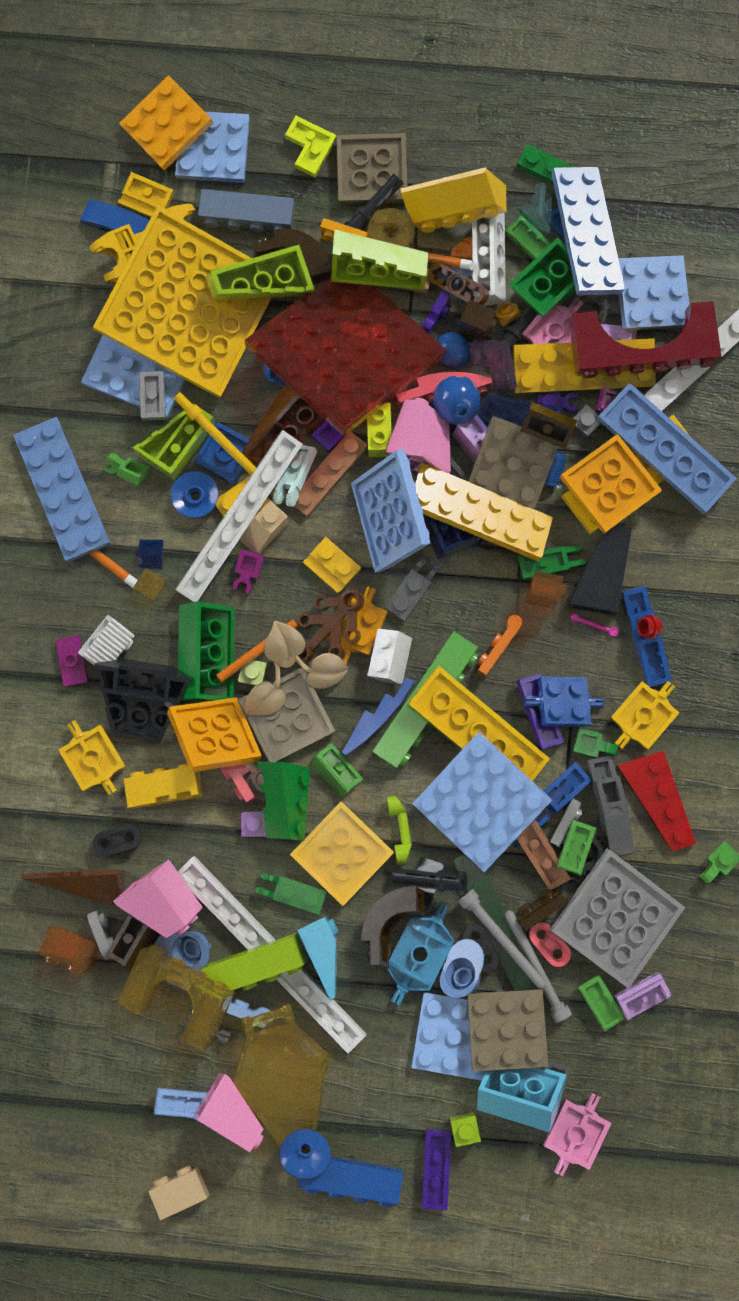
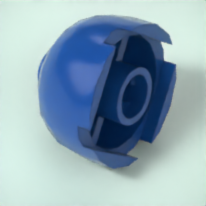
(457, 400)

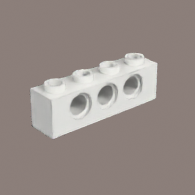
(489, 257)

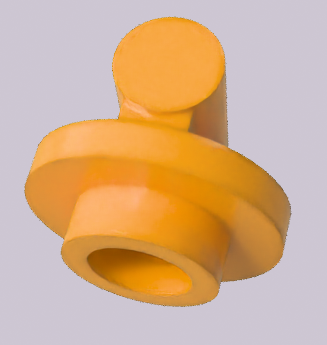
(507, 313)

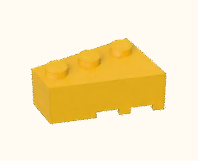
(162, 786)

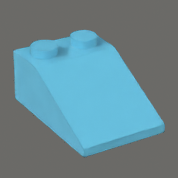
(322, 948)

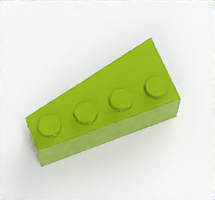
(377, 262)
(265, 276)

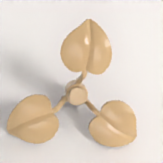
(283, 648)

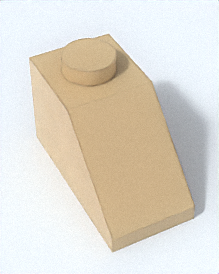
(264, 528)

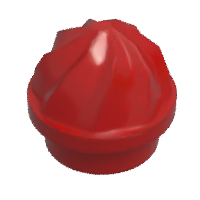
(649, 626)

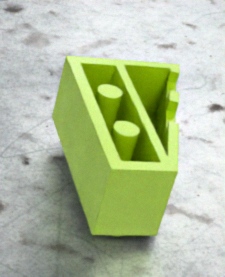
(173, 444)

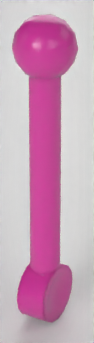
(613, 631)

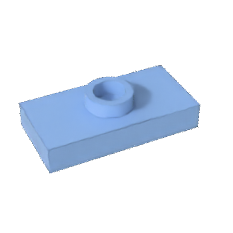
(177, 1102)

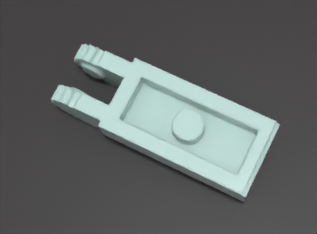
(294, 476)

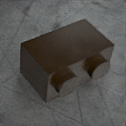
(477, 322)
(548, 425)
(130, 940)

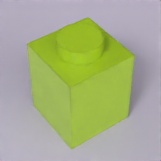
(465, 1129)

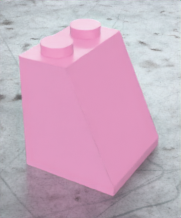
(422, 436)
(161, 901)
(229, 1114)

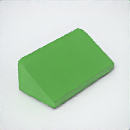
(336, 770)

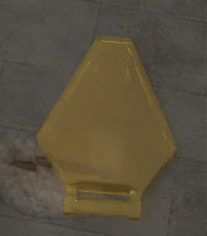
(281, 1074)

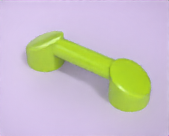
(403, 850)

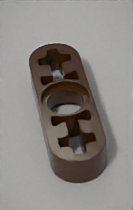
(453, 276)

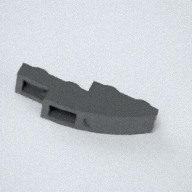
(612, 805)

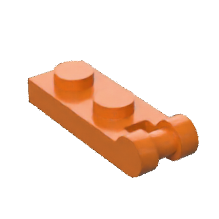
(500, 644)

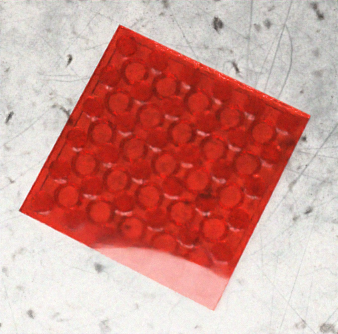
(345, 350)

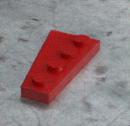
(656, 790)

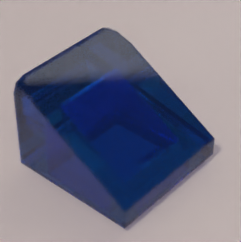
(150, 554)

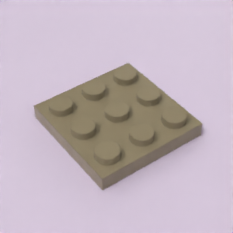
(367, 164)
(512, 463)
(296, 724)
(507, 1030)

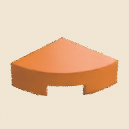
(463, 249)

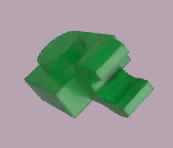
(591, 743)

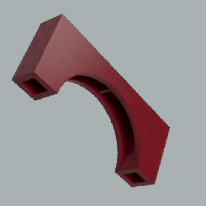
(600, 354)

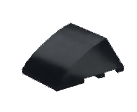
(139, 697)

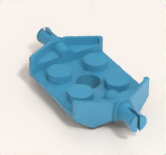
(414, 974)

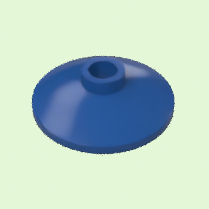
(193, 483)
(305, 1165)

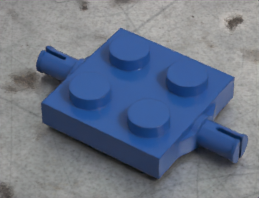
(564, 701)

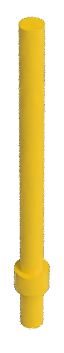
(194, 413)

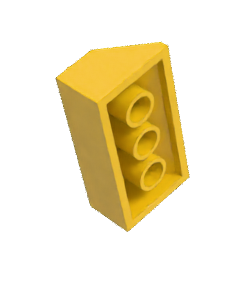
(455, 200)

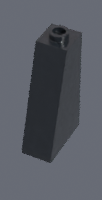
(604, 576)

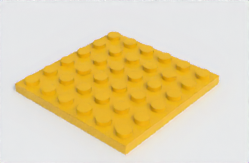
(167, 308)

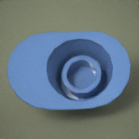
(188, 946)
(462, 969)

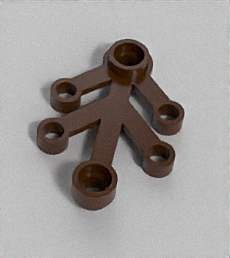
(332, 622)

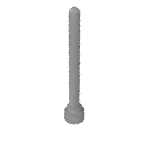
(472, 902)
(558, 1010)

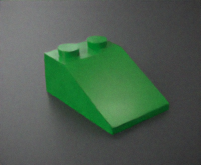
(546, 279)

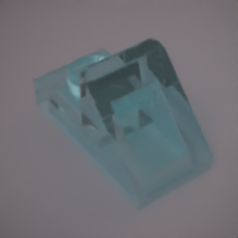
(539, 211)

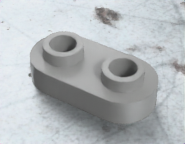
(98, 924)

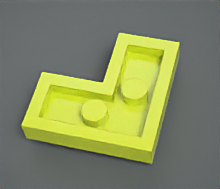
(315, 143)

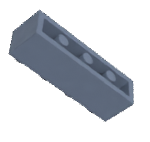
(245, 211)

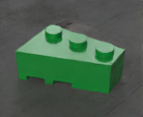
(286, 799)

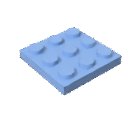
(218, 152)
(653, 292)
(444, 1037)

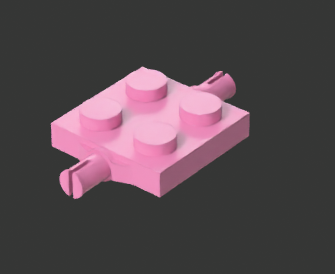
(553, 326)
(577, 1134)

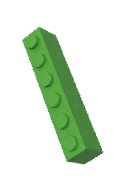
(408, 724)

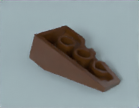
(286, 413)
(91, 884)

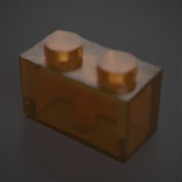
(546, 590)
(69, 949)

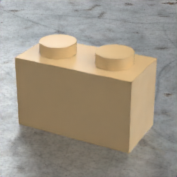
(178, 1192)

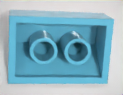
(522, 1095)

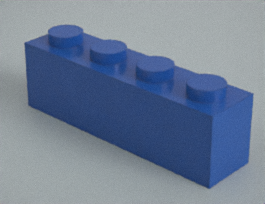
(357, 1180)

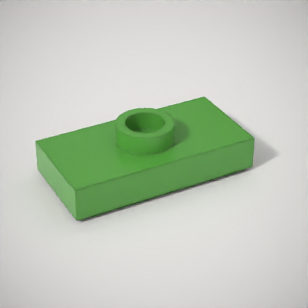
(527, 237)
(576, 847)
(601, 1002)

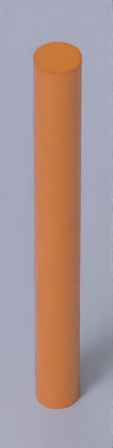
(246, 658)

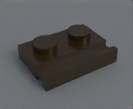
(545, 905)

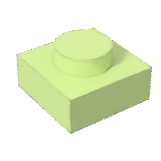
(252, 673)

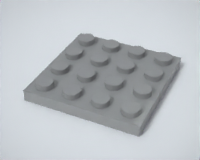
(617, 918)

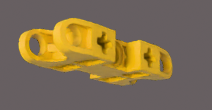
(122, 242)

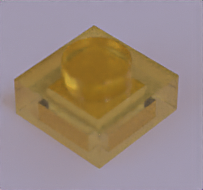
(150, 584)

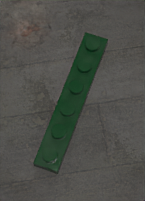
(490, 903)

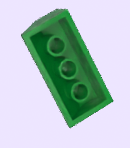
(206, 650)

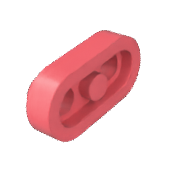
(549, 944)

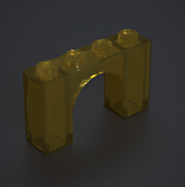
(208, 997)

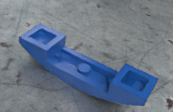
(111, 217)

